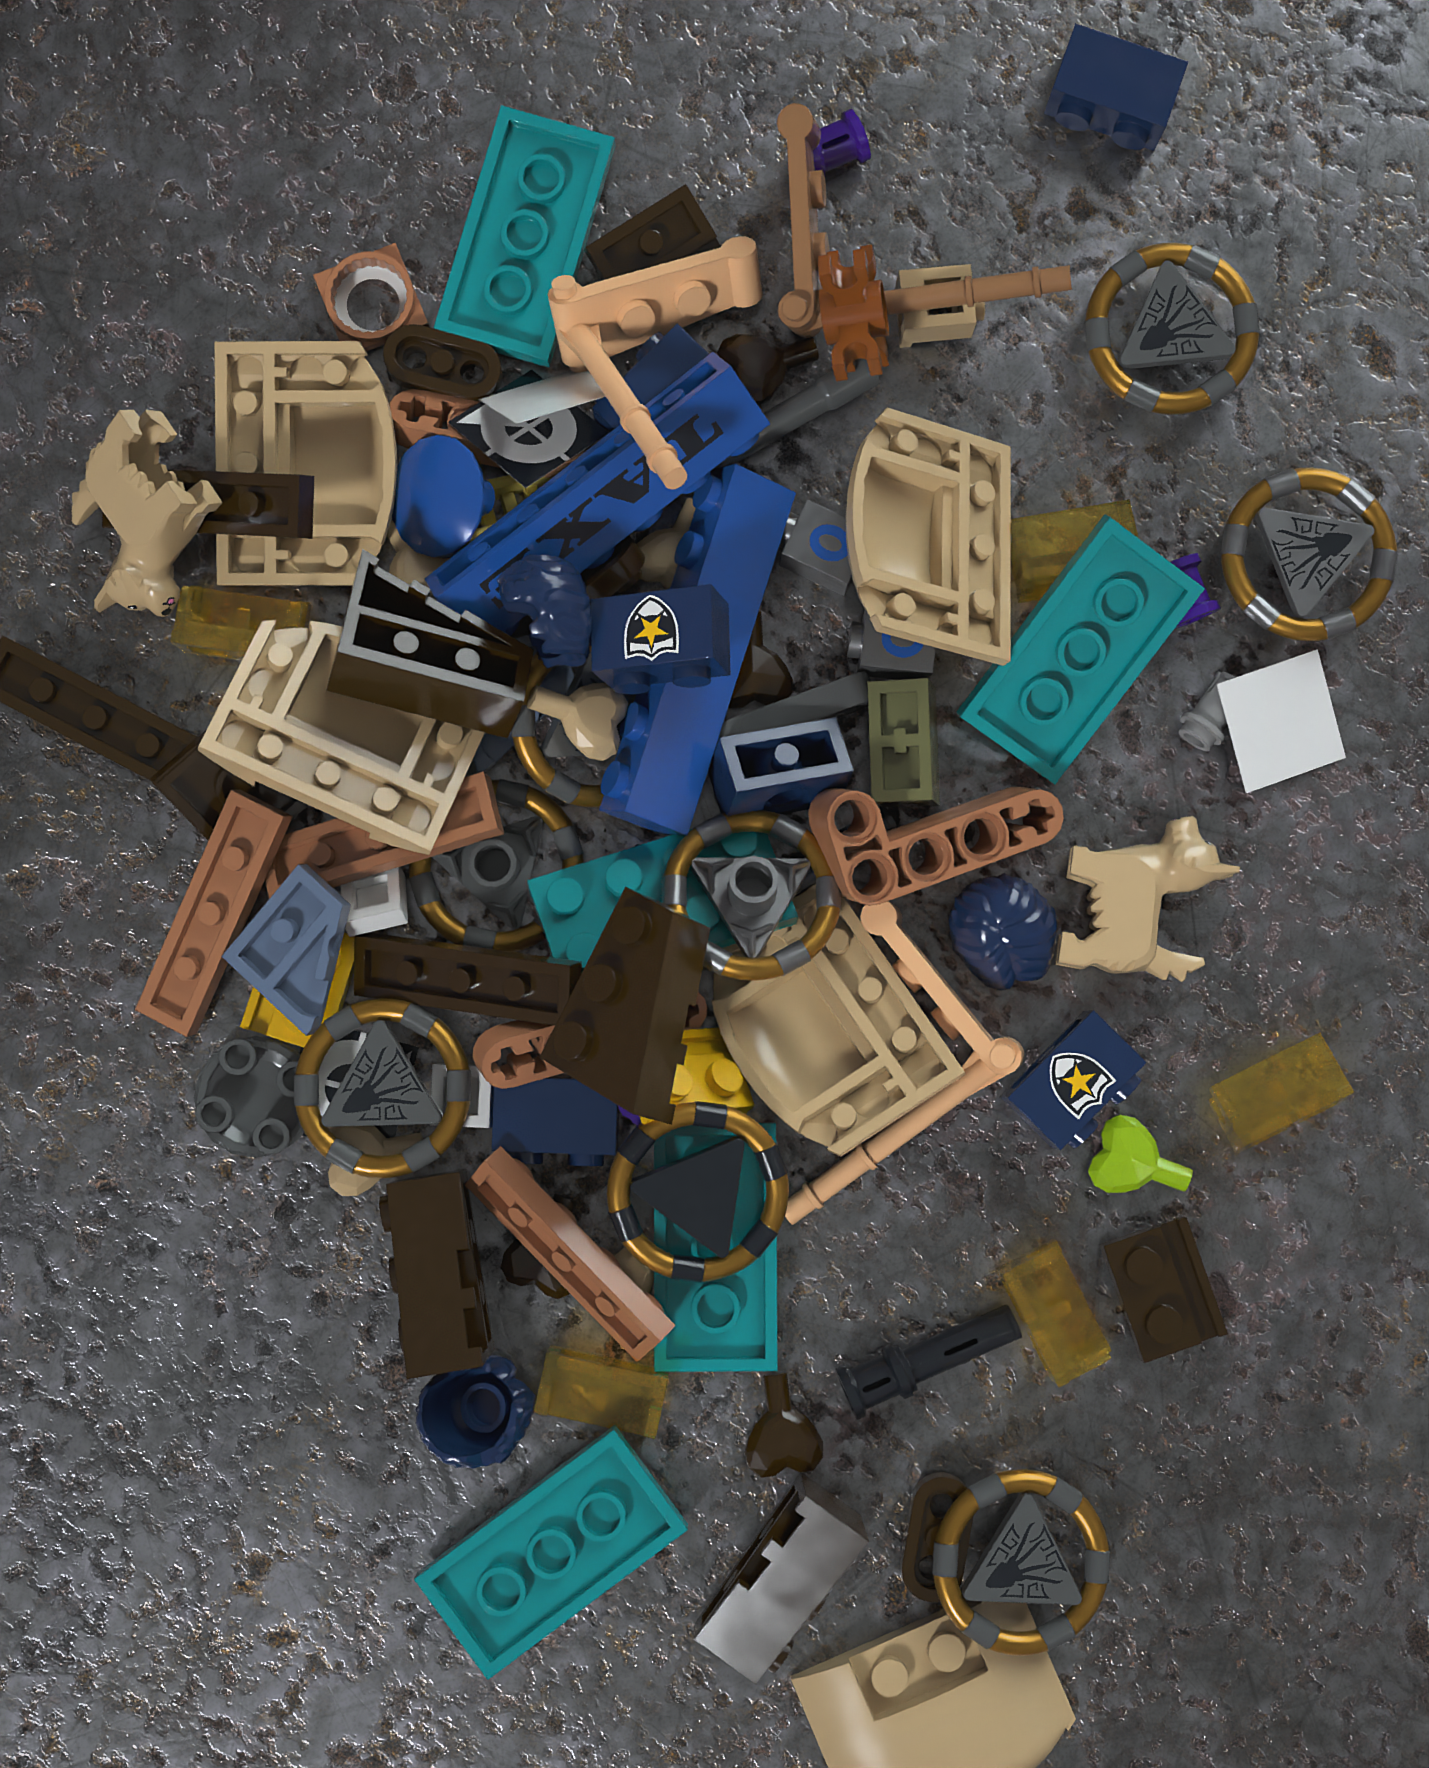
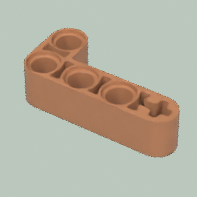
(940, 834)

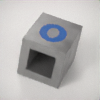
(817, 547)
(888, 655)

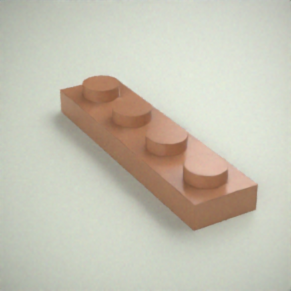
(346, 853)
(213, 912)
(570, 1254)

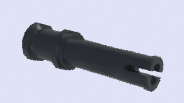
(900, 1370)

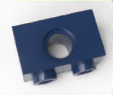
(779, 767)

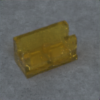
(1049, 540)
(226, 622)
(1279, 1093)
(1054, 1313)
(601, 1391)

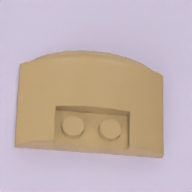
(315, 415)
(933, 535)
(335, 751)
(836, 1040)
(936, 1699)

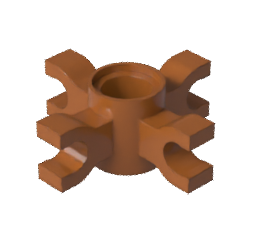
(853, 312)

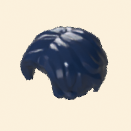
(557, 603)
(1003, 931)
(475, 1414)

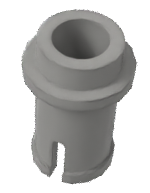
(1207, 720)

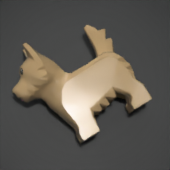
(145, 509)
(1128, 897)

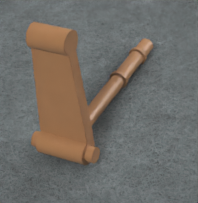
(807, 189)

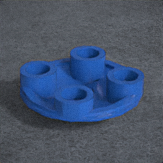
(440, 496)

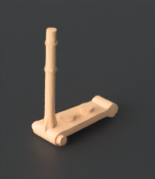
(631, 308)
(986, 1064)

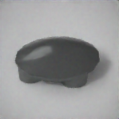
(249, 1097)

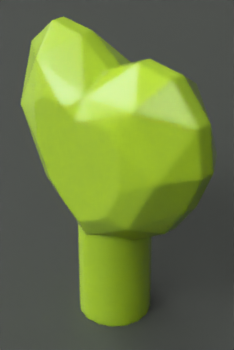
(1133, 1159)

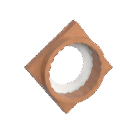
(380, 264)

